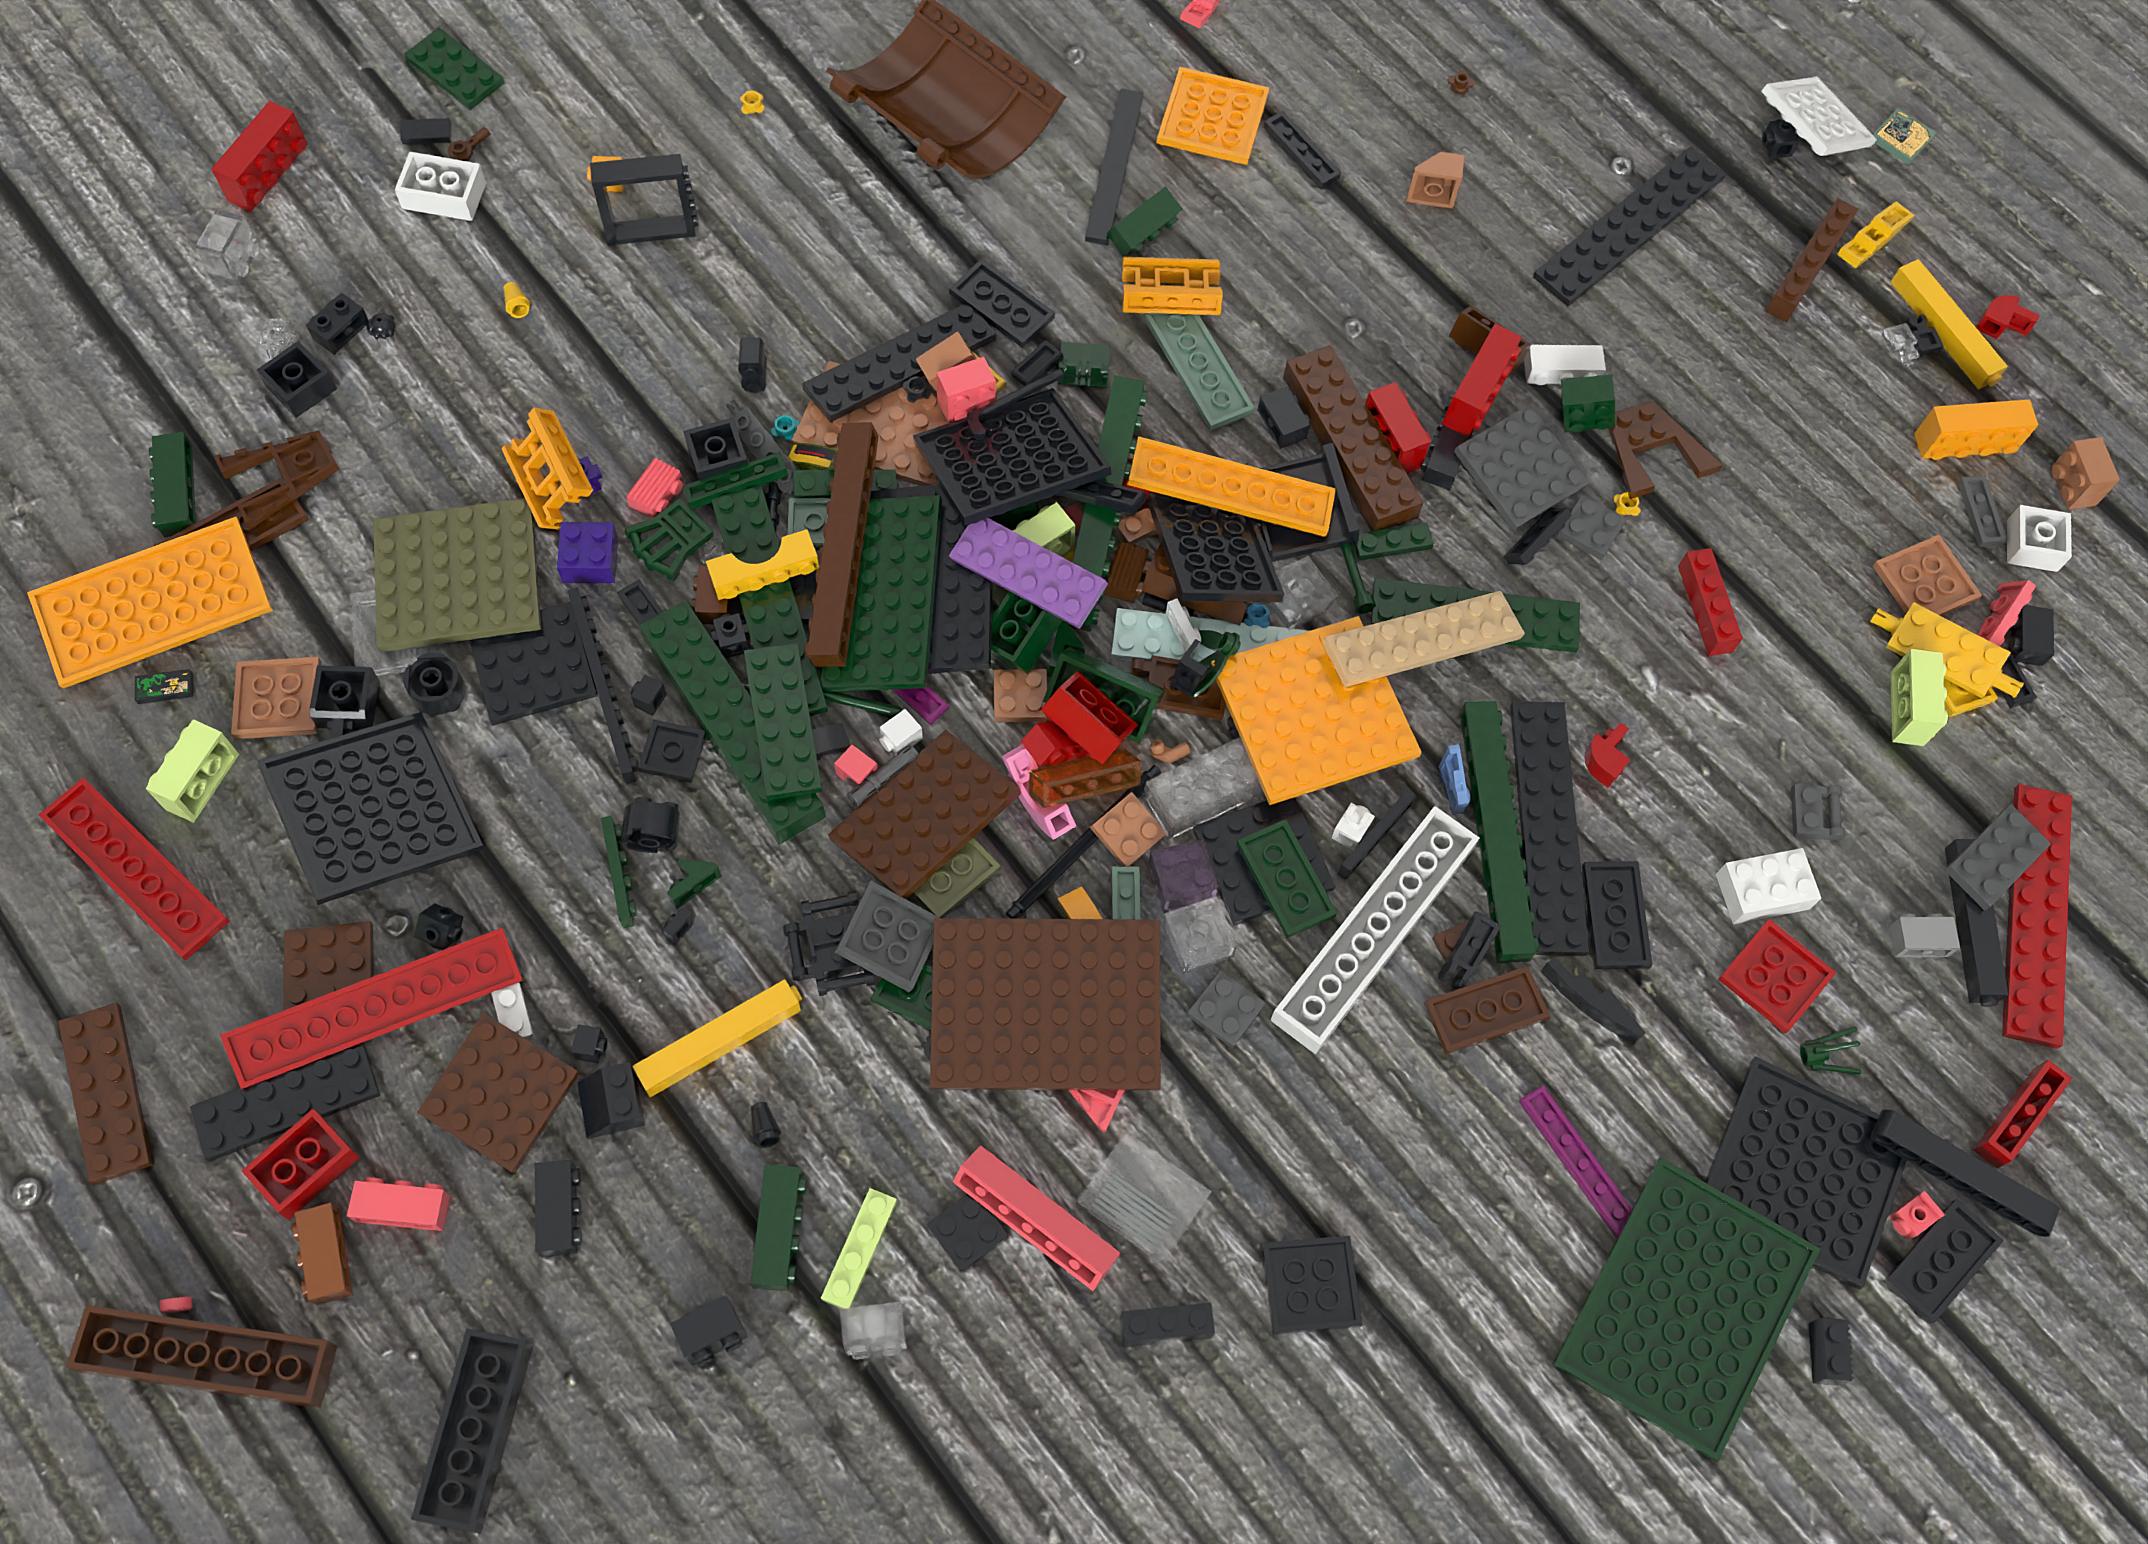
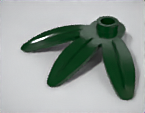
(1225, 646)

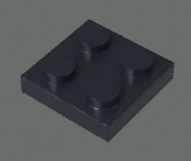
(672, 751)
(967, 1232)

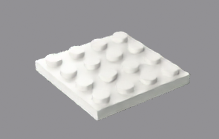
(1818, 116)

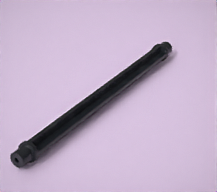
(1071, 854)

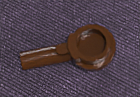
(462, 150)

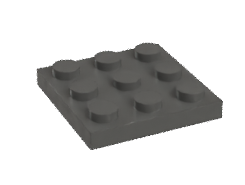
(888, 936)

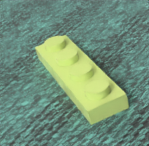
(859, 1249)

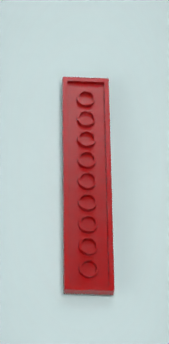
(2039, 925)
(371, 1008)

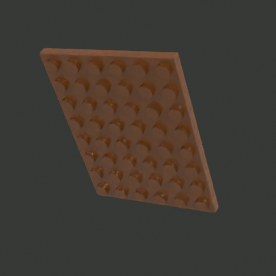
(1046, 1004)

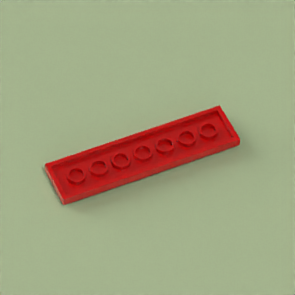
(134, 869)

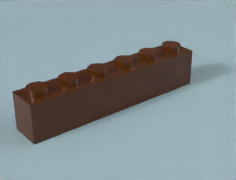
(1812, 260)

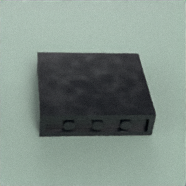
(1325, 470)

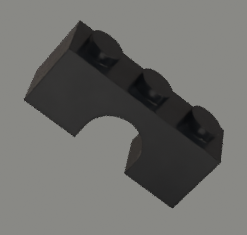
(1165, 1323)

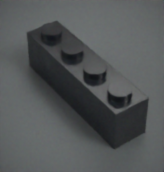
(1444, 463)

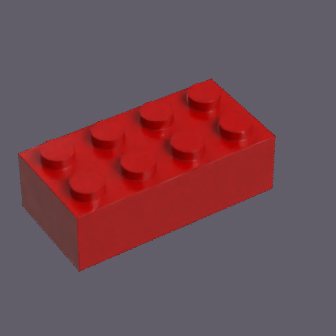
(259, 156)
(1483, 381)

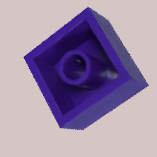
(587, 552)

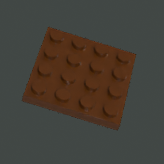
(499, 1093)

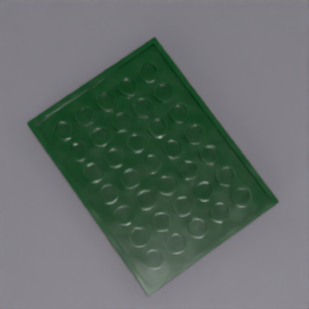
(1687, 1308)

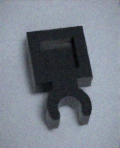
(1927, 338)

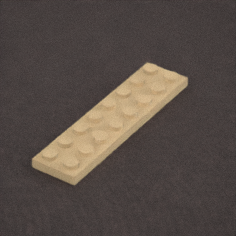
(1422, 638)

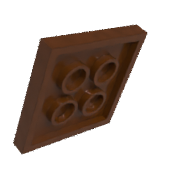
(325, 960)

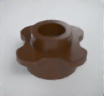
(1460, 82)

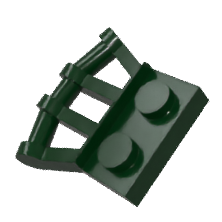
(681, 526)

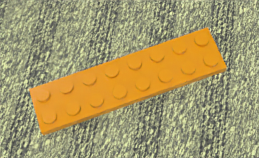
(1231, 486)

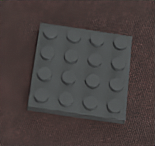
(1521, 467)

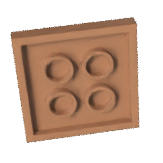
(1928, 577)
(273, 697)

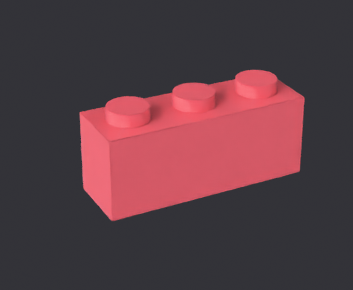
(399, 1204)

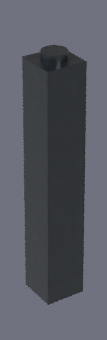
(1977, 941)

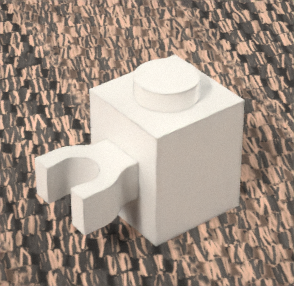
(1353, 826)

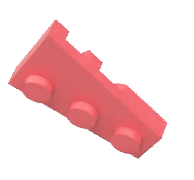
(2006, 610)

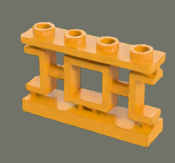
(1151, 297)
(561, 460)

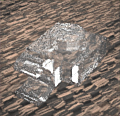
(1902, 340)

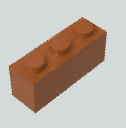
(322, 1254)

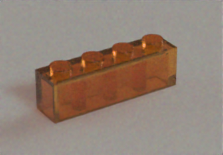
(1084, 778)

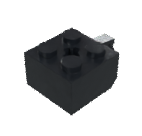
(344, 698)

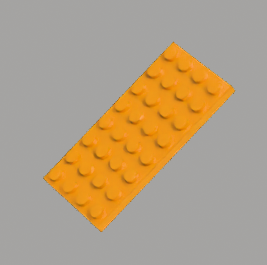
(149, 602)

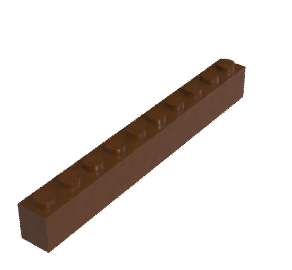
(842, 545)

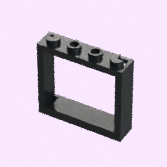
(641, 171)

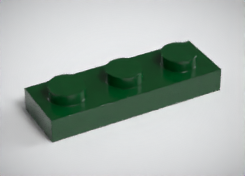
(1393, 541)

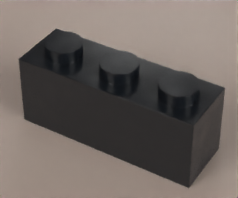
(557, 1208)

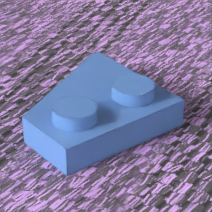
(1454, 779)

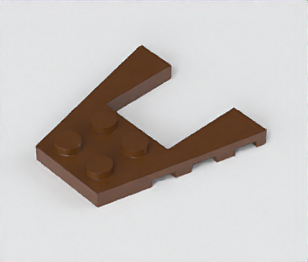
(1647, 428)
(302, 462)

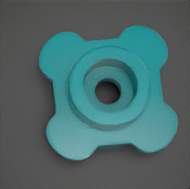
(785, 422)

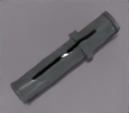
(875, 781)

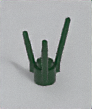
(1814, 1052)

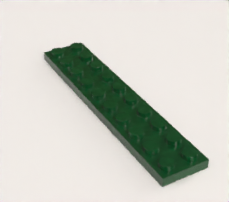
(772, 610)

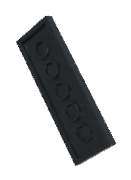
(278, 1103)

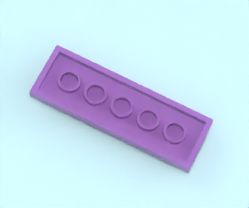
(1029, 570)

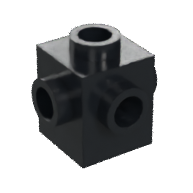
(1780, 139)
(730, 635)
(439, 926)

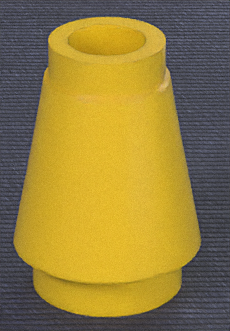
(515, 301)

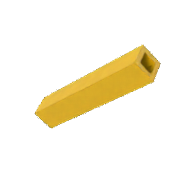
(1953, 327)
(718, 1037)

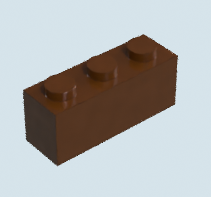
(1474, 327)

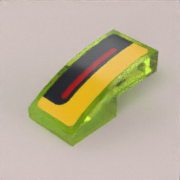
(812, 456)

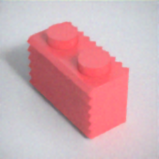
(655, 488)

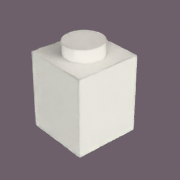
(900, 732)

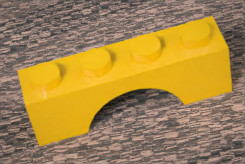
(735, 577)

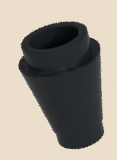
(764, 1126)

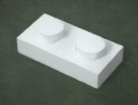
(1179, 620)
(512, 1010)

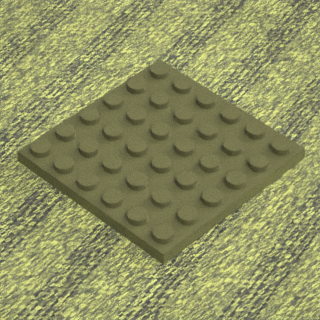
(455, 575)

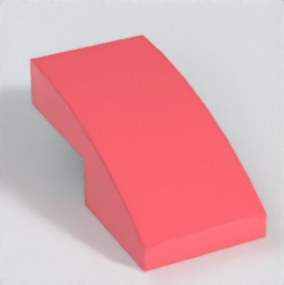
(1199, 12)

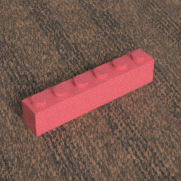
(1036, 1217)

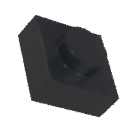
(677, 926)

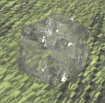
(278, 336)

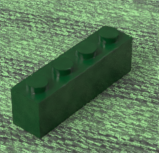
(172, 483)
(777, 1228)

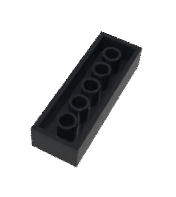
(472, 1431)

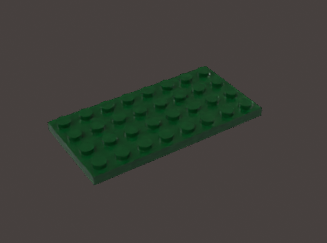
(892, 598)

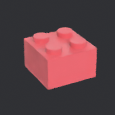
(965, 388)

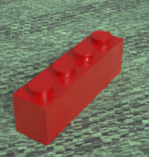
(1710, 602)
(2022, 1114)

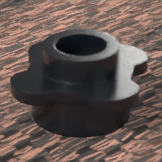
(916, 383)

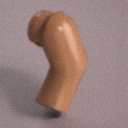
(1167, 754)

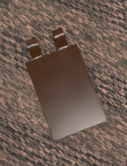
(1160, 672)

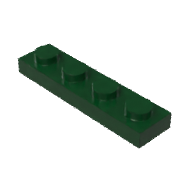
(736, 479)
(817, 482)
(621, 883)

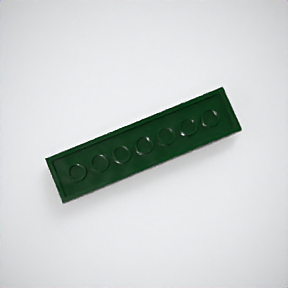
(1545, 622)

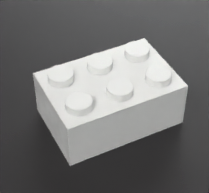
(440, 186)
(1768, 886)

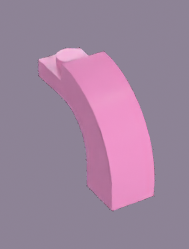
(1052, 820)

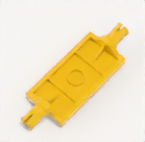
(1968, 658)

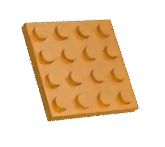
(1213, 115)

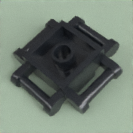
(823, 940)

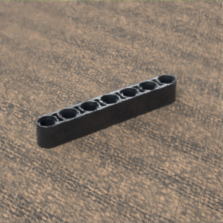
(1965, 1173)

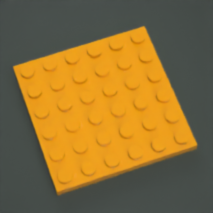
(1302, 720)

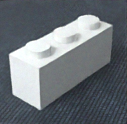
(1559, 362)

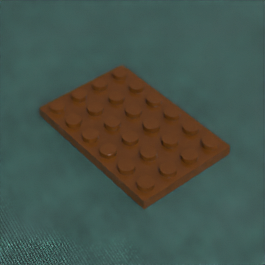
(924, 815)

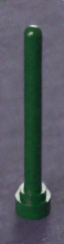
(1363, 600)
(862, 703)

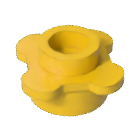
(752, 102)
(1621, 500)

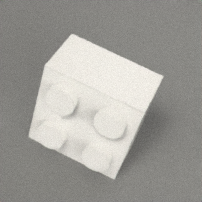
(2039, 538)

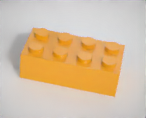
(1975, 429)

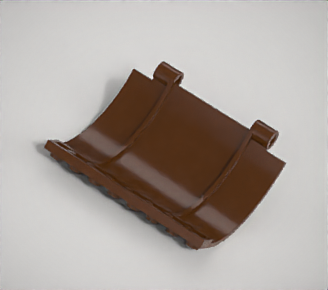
(953, 93)

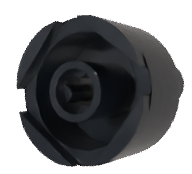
(434, 684)
(650, 825)

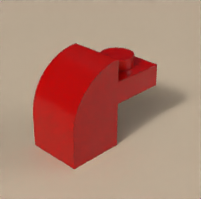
(2007, 313)
(1602, 757)

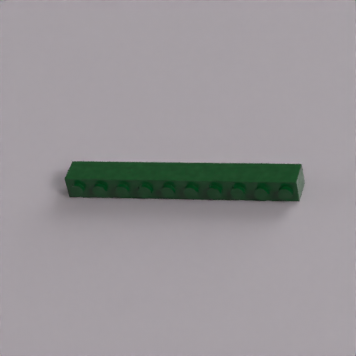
(1115, 445)
(1497, 832)

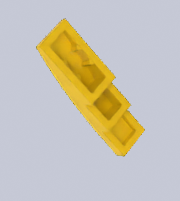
(1876, 234)

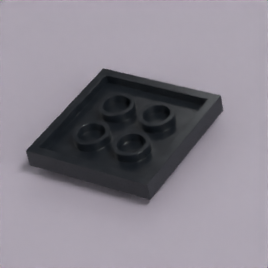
(1311, 1285)

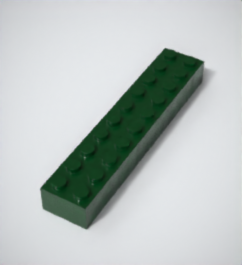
(725, 713)

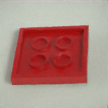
(1777, 976)

